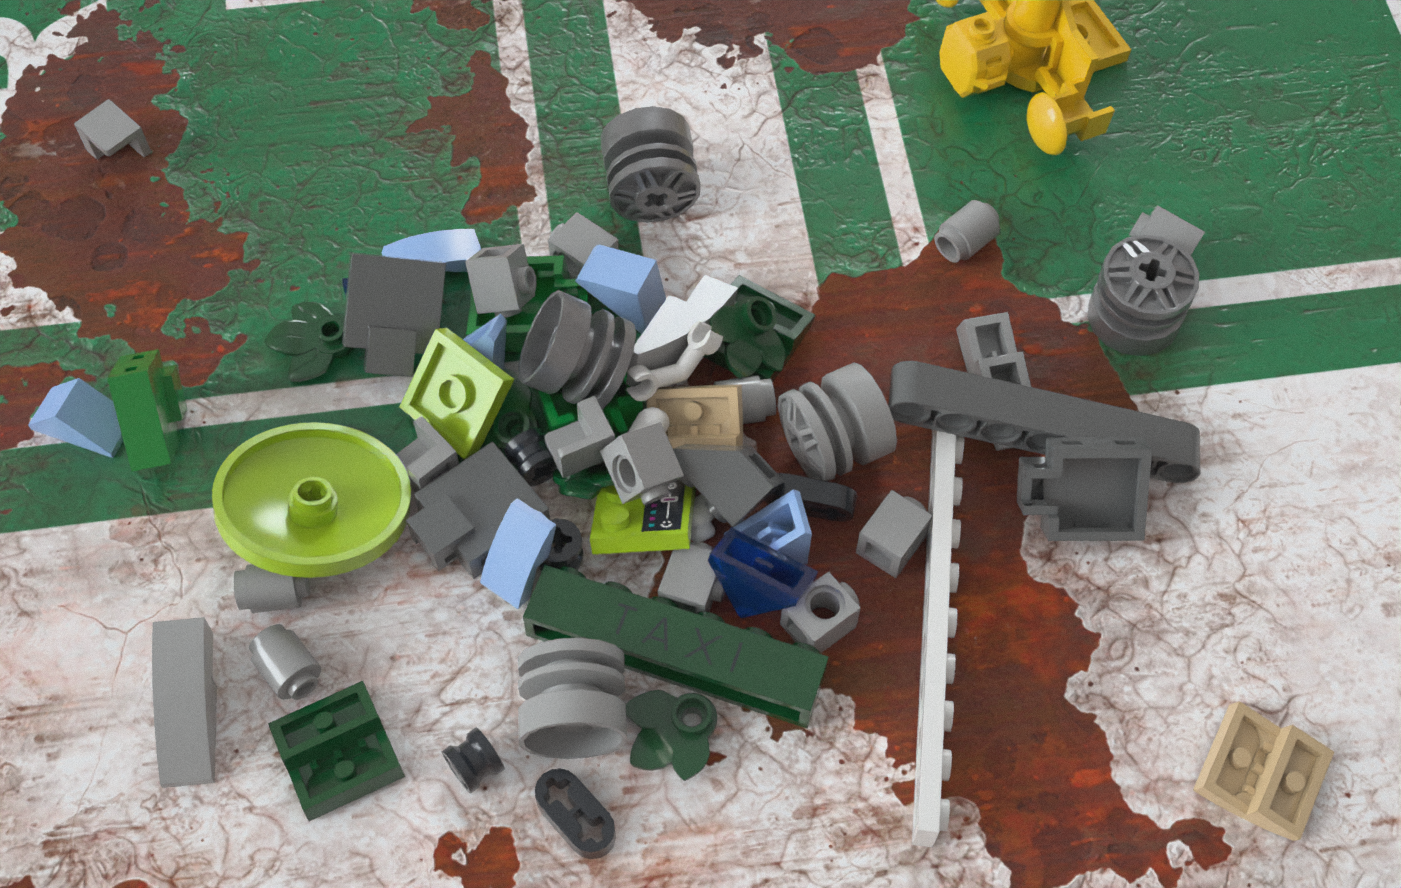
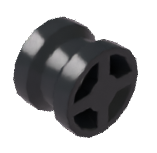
(531, 456)
(569, 555)
(473, 760)

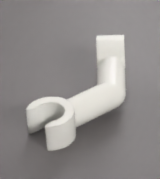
(700, 341)

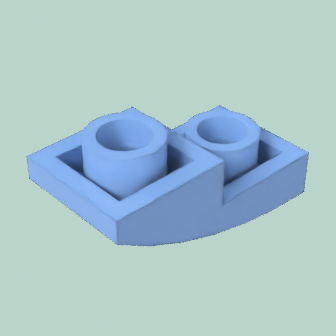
(446, 246)
(516, 552)

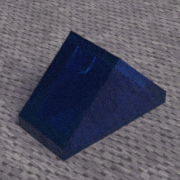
(758, 575)

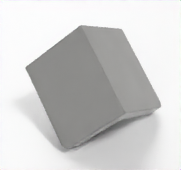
(110, 129)
(580, 442)
(427, 456)

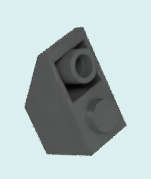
(729, 478)

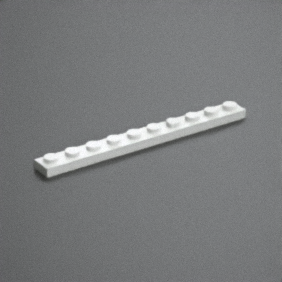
(939, 623)

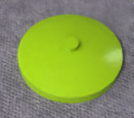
(311, 499)

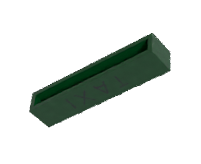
(680, 646)

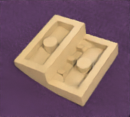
(701, 414)
(1264, 771)

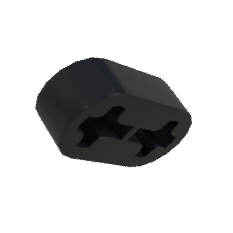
(819, 497)
(583, 805)

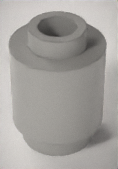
(967, 231)
(757, 397)
(268, 591)
(284, 662)

